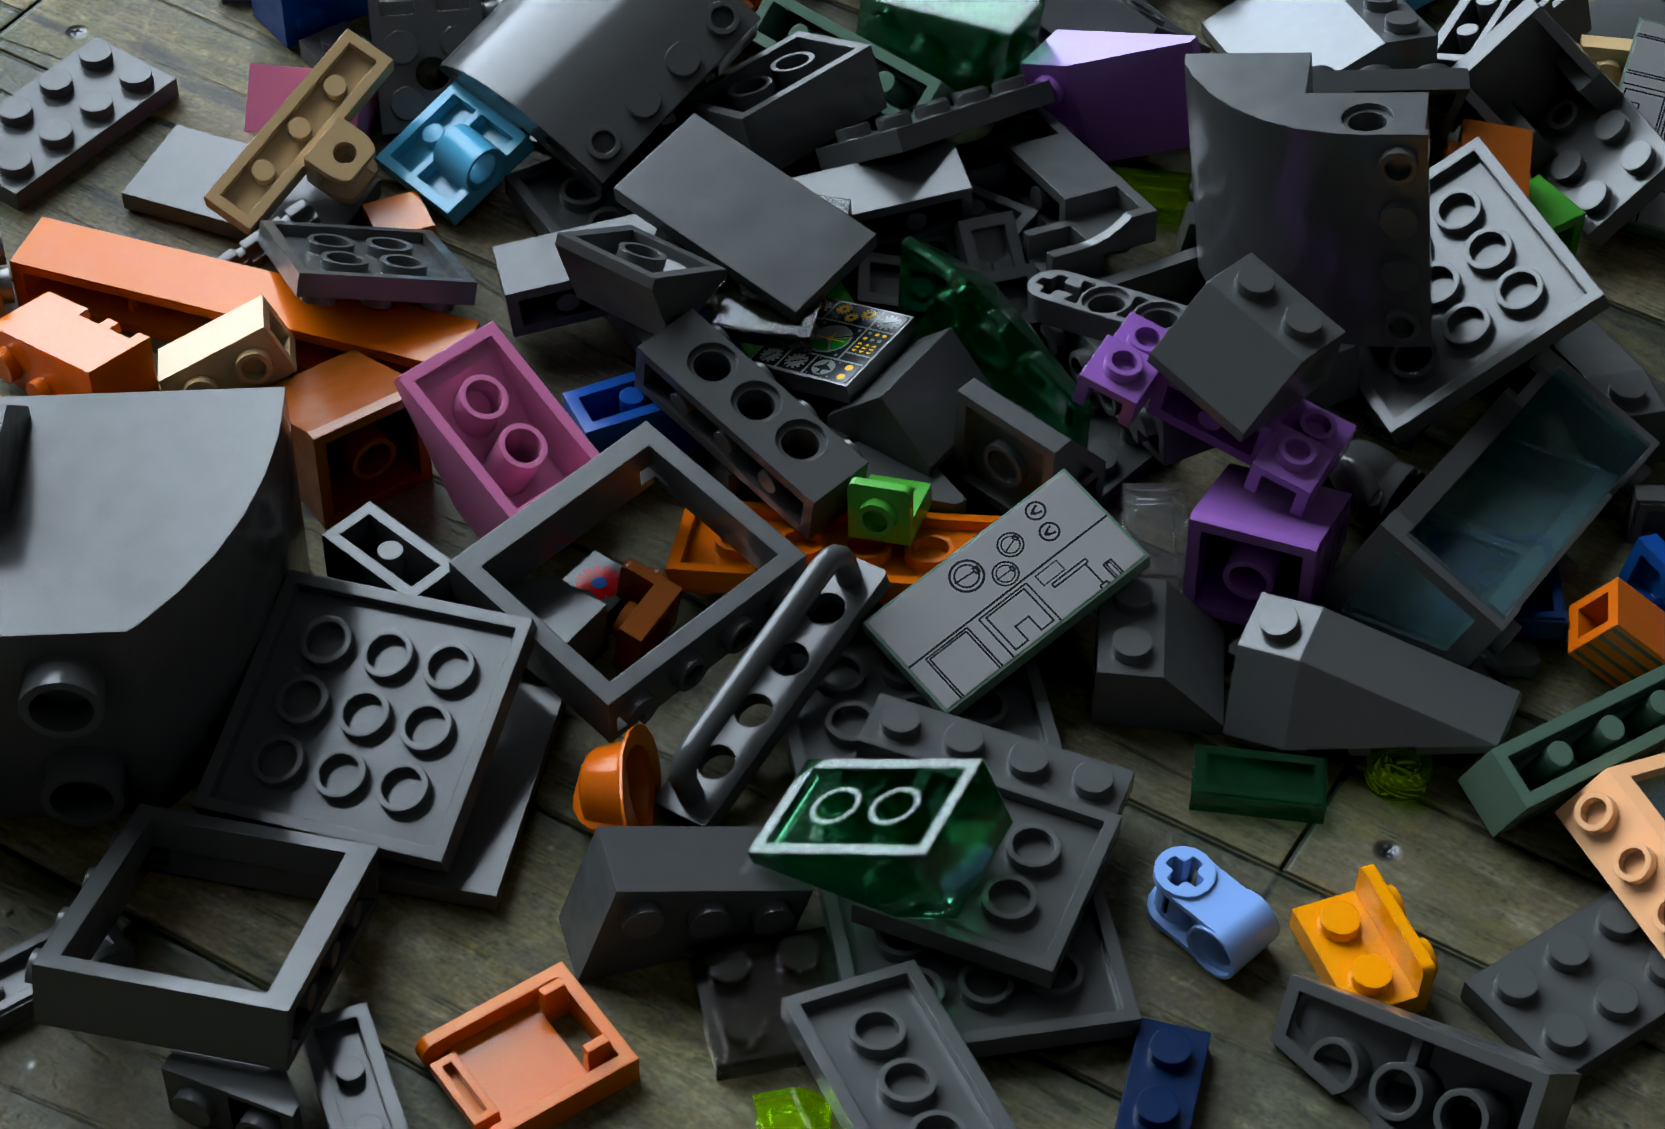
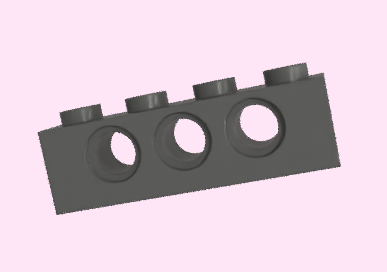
(749, 422)

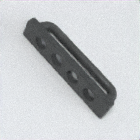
(830, 578)

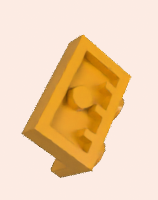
(1367, 944)

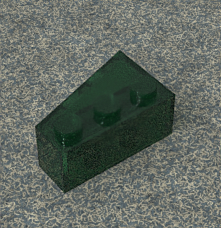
(955, 39)

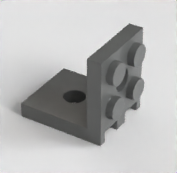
(410, 35)

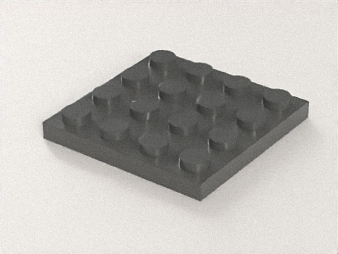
(1497, 295)
(368, 718)

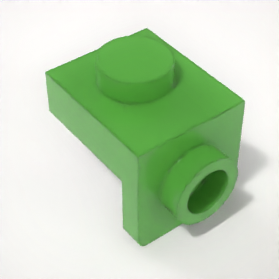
(887, 508)

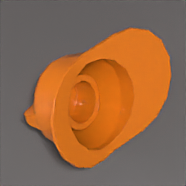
(619, 782)

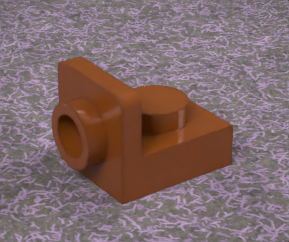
(648, 613)

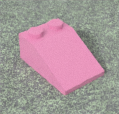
(491, 427)

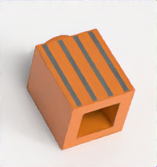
(1617, 633)

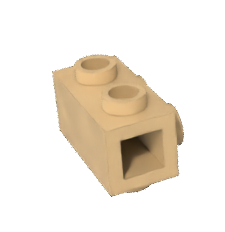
(233, 351)

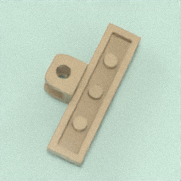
(308, 138)

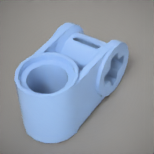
(1214, 918)

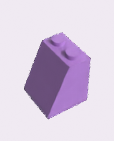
(1253, 545)

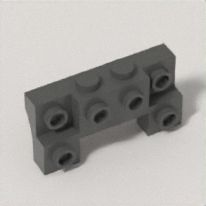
(1079, 198)

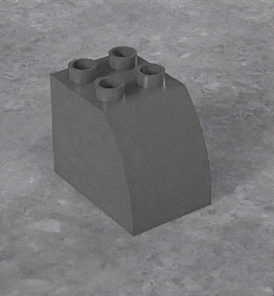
(136, 590)

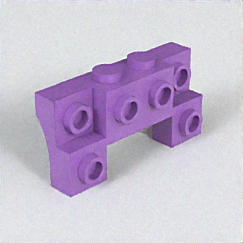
(1291, 450)

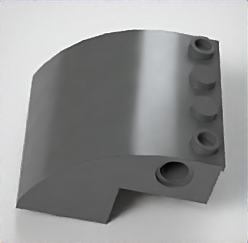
(597, 72)
(1315, 190)

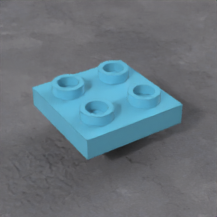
(455, 153)

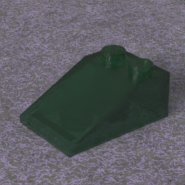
(888, 832)

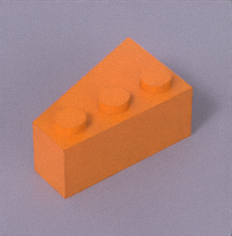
(59, 351)

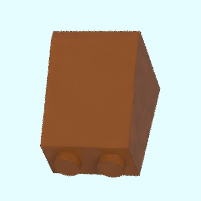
(352, 436)

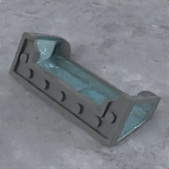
(1494, 516)

